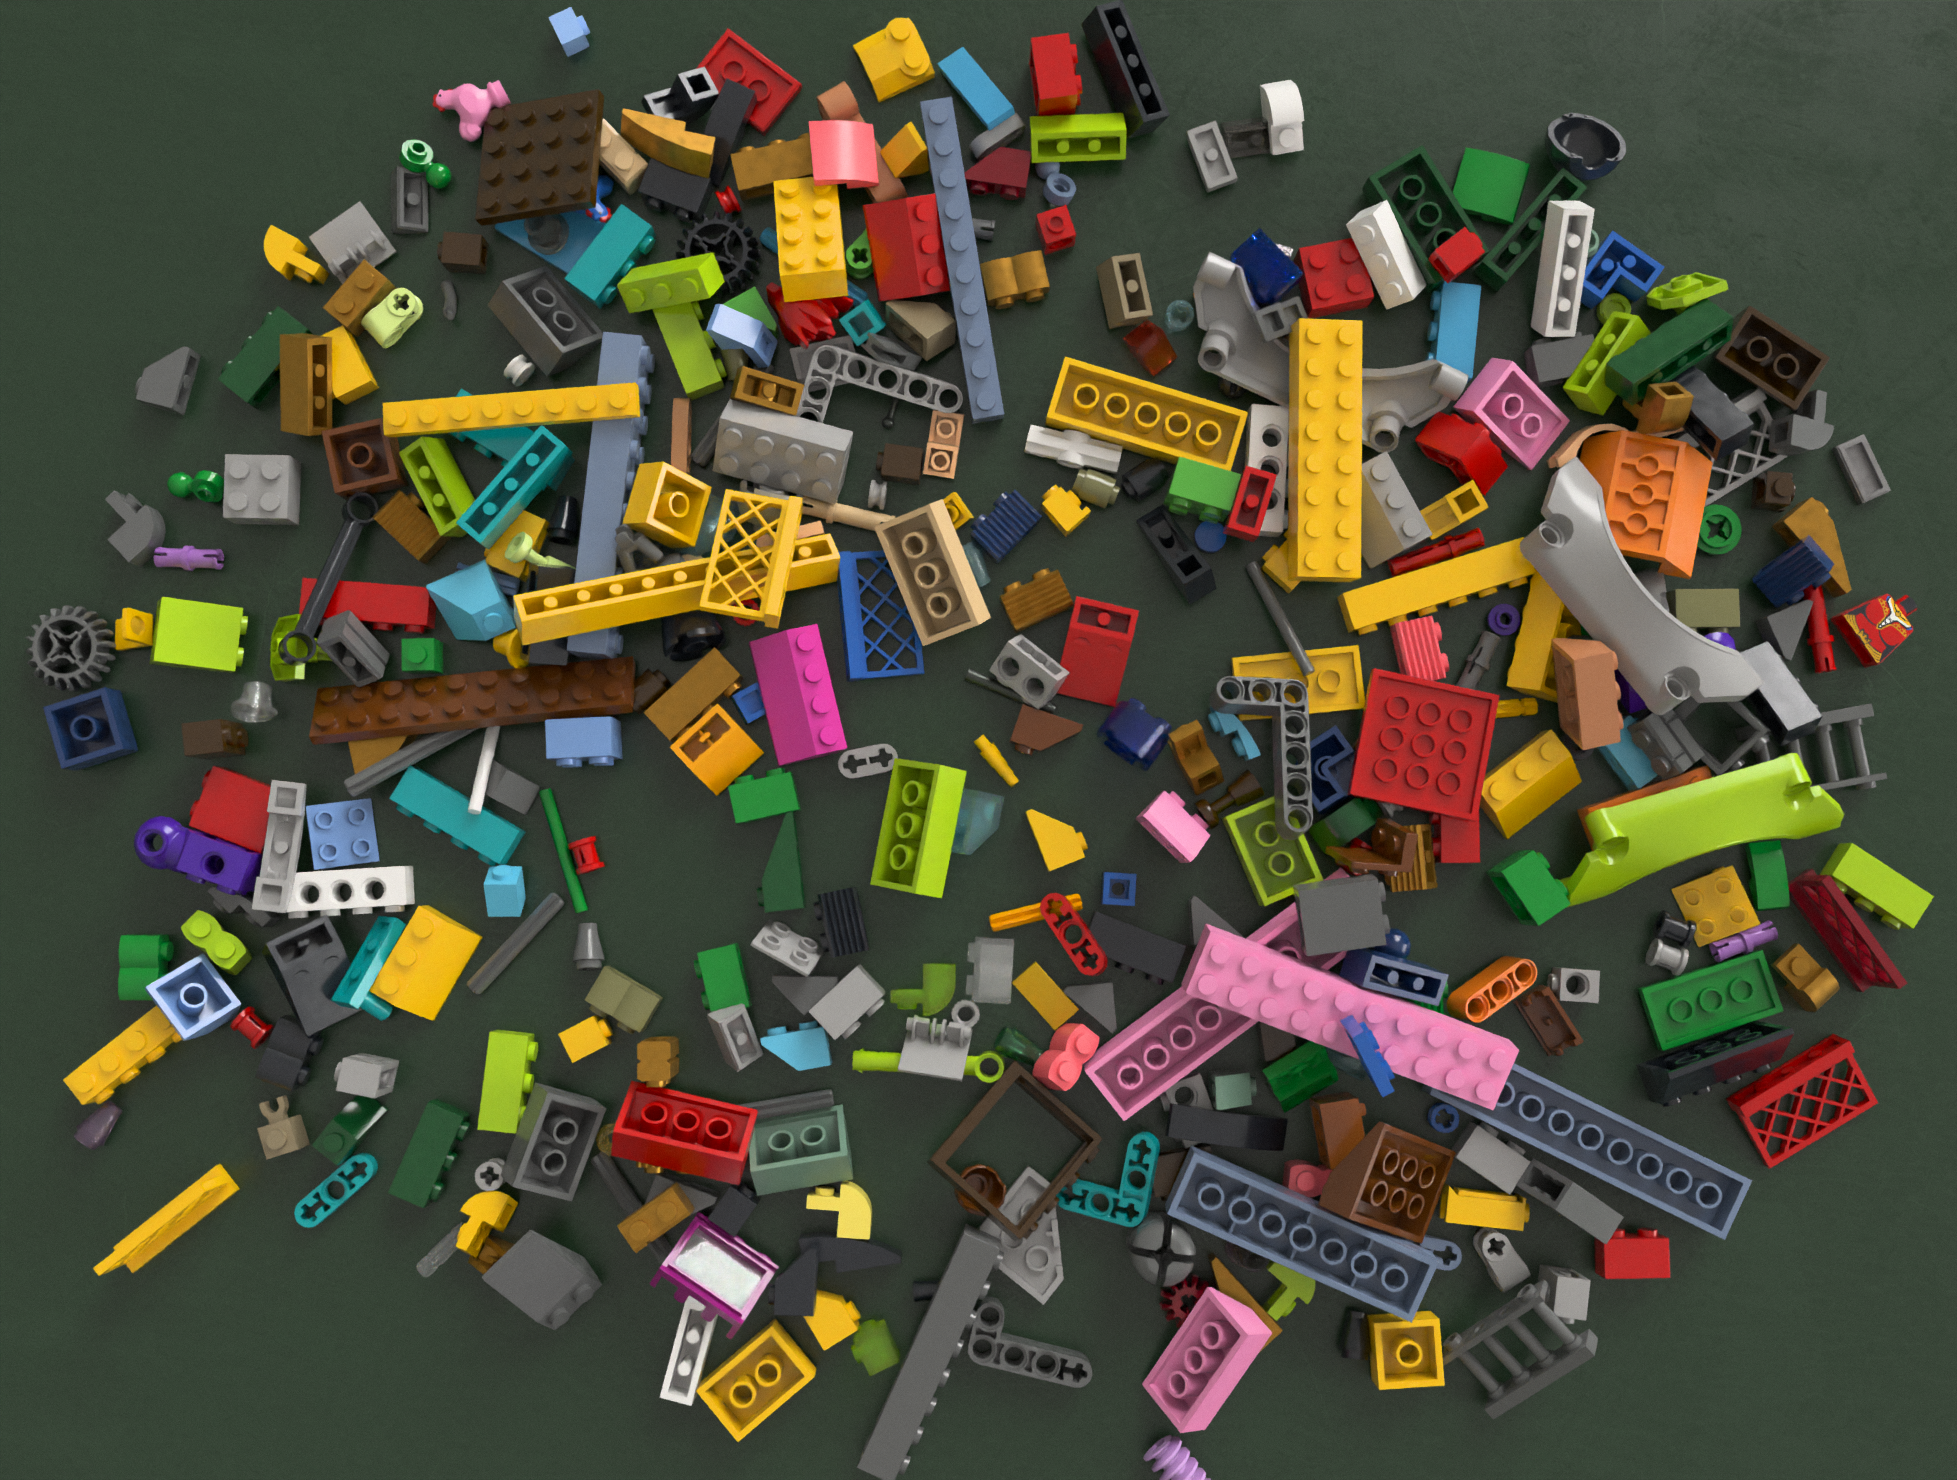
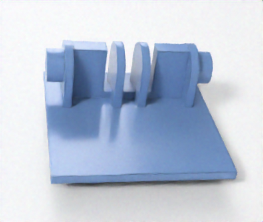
(342, 833)

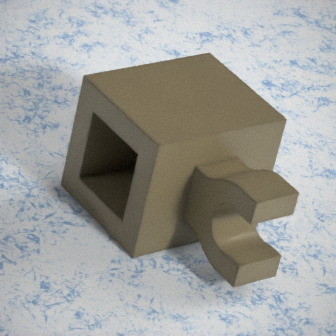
(282, 1133)

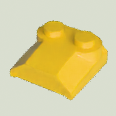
(895, 59)

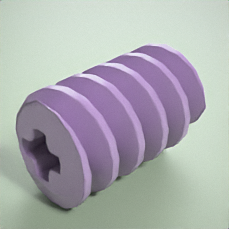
(1174, 1460)

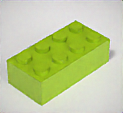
(918, 827)

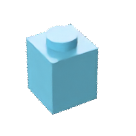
(504, 891)

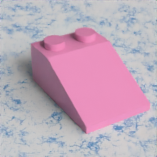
(1513, 411)
(1174, 826)

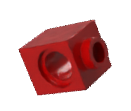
(1055, 229)
(1457, 254)

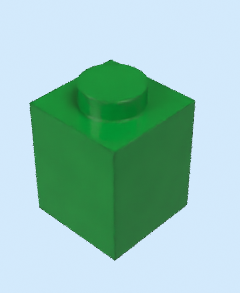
(422, 656)

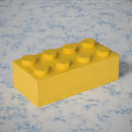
(809, 240)

